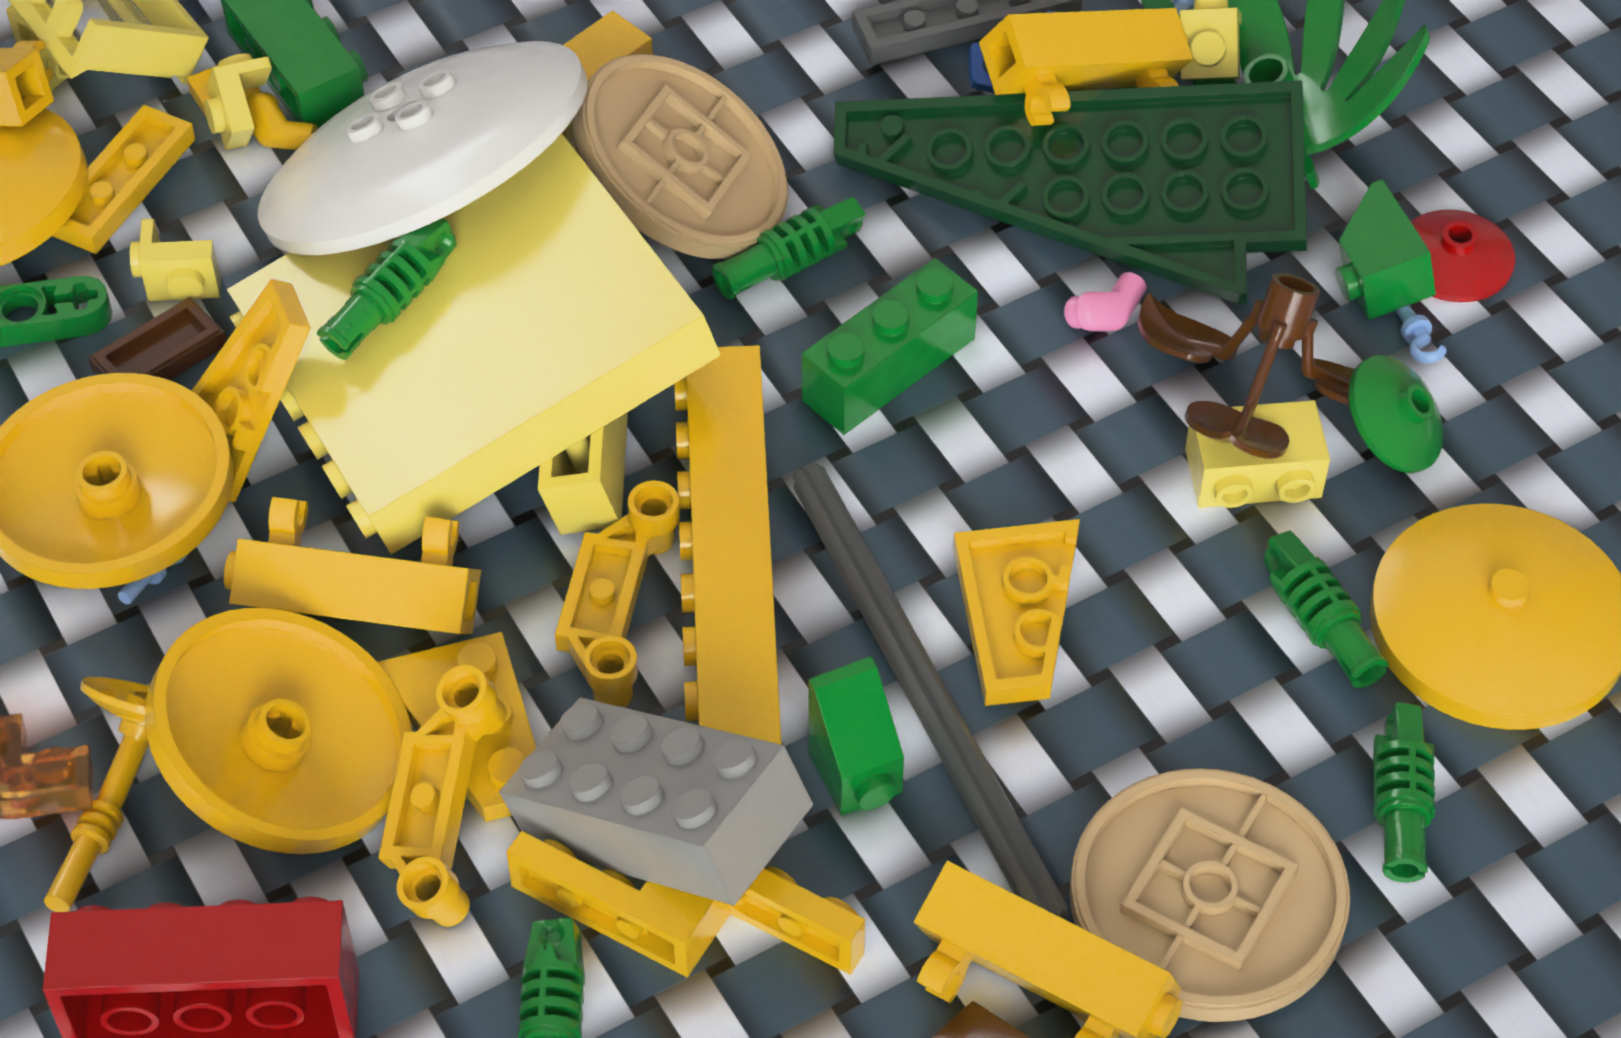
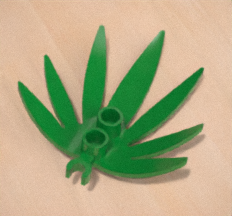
(1354, 95)

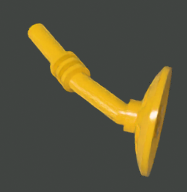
(100, 824)

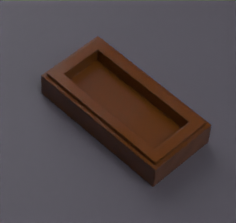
(163, 344)

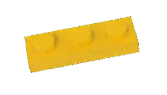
(125, 176)

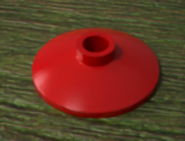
(1467, 254)

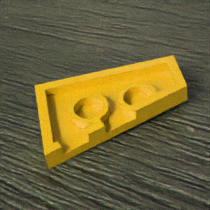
(253, 372)

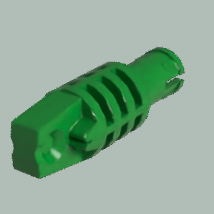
(790, 247)
(388, 286)
(1322, 608)
(1404, 792)
(552, 981)

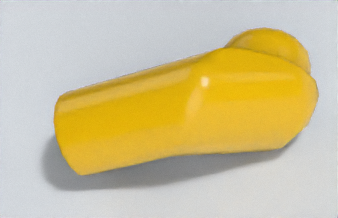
(272, 126)

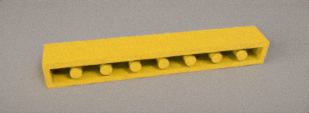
(728, 548)

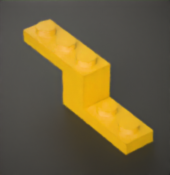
(679, 925)

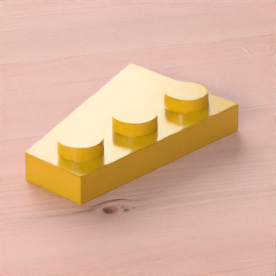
(1016, 604)
(496, 754)

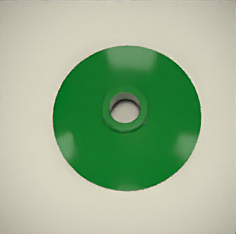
(1395, 414)

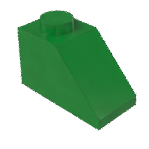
(1383, 256)
(854, 737)

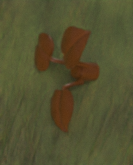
(1282, 321)

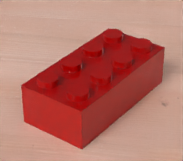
(203, 971)

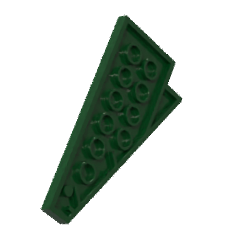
(1131, 174)

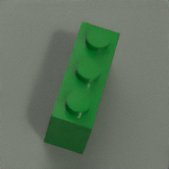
(308, 62)
(889, 346)

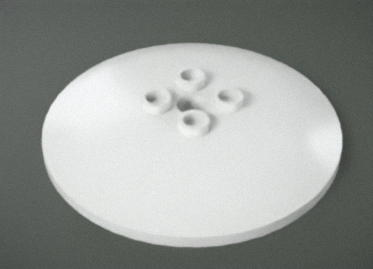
(422, 147)

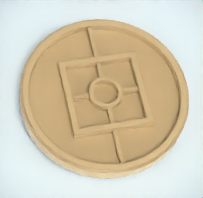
(681, 155)
(1216, 887)

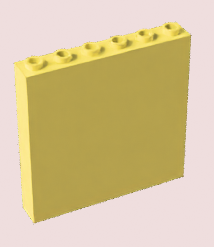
(508, 357)

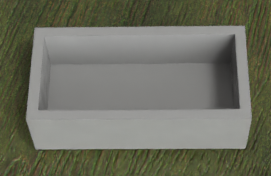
(659, 798)

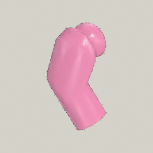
(1106, 309)

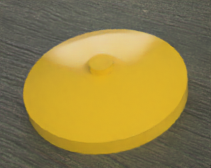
(39, 182)
(110, 480)
(1499, 616)
(276, 730)

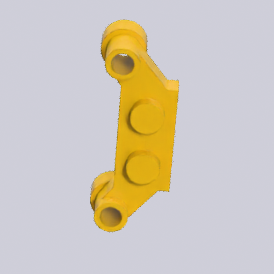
(607, 587)
(432, 794)

